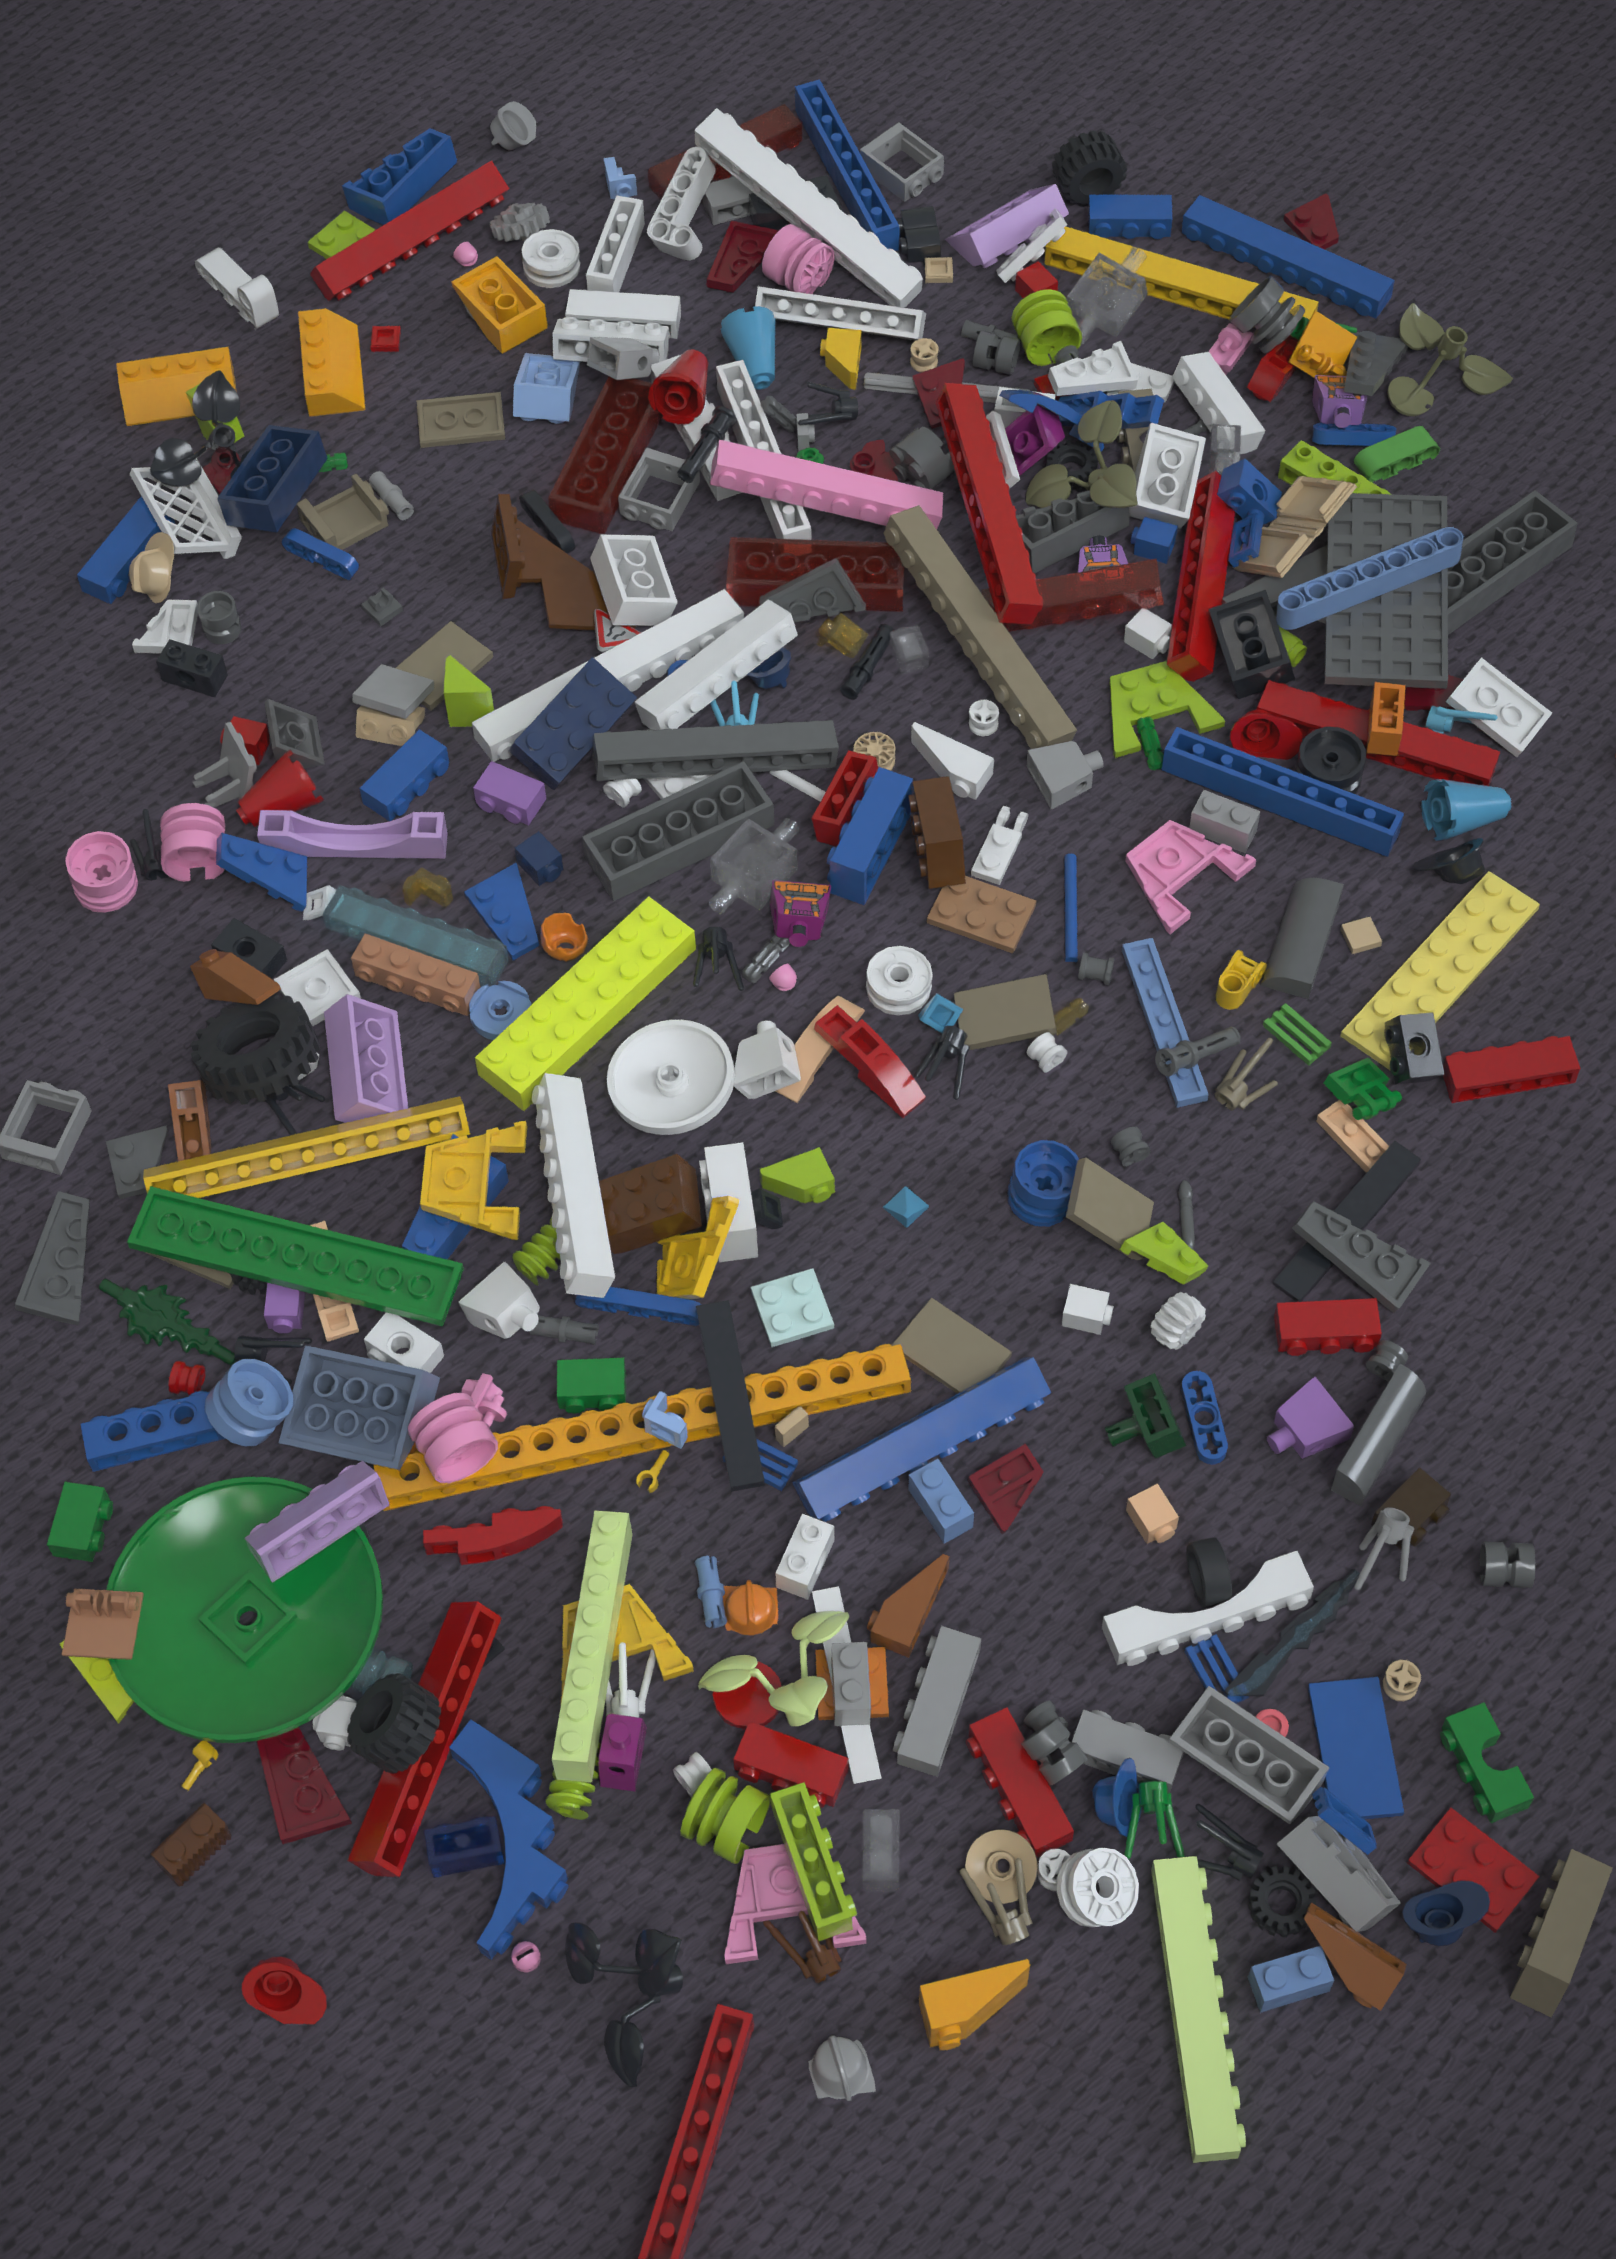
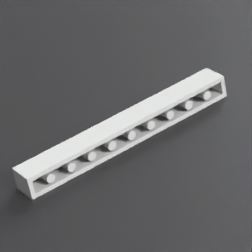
(808, 209)
(630, 662)

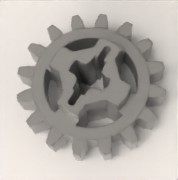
(519, 221)

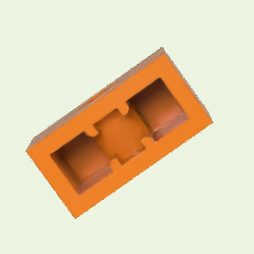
(1386, 719)

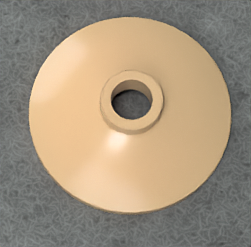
(984, 1857)

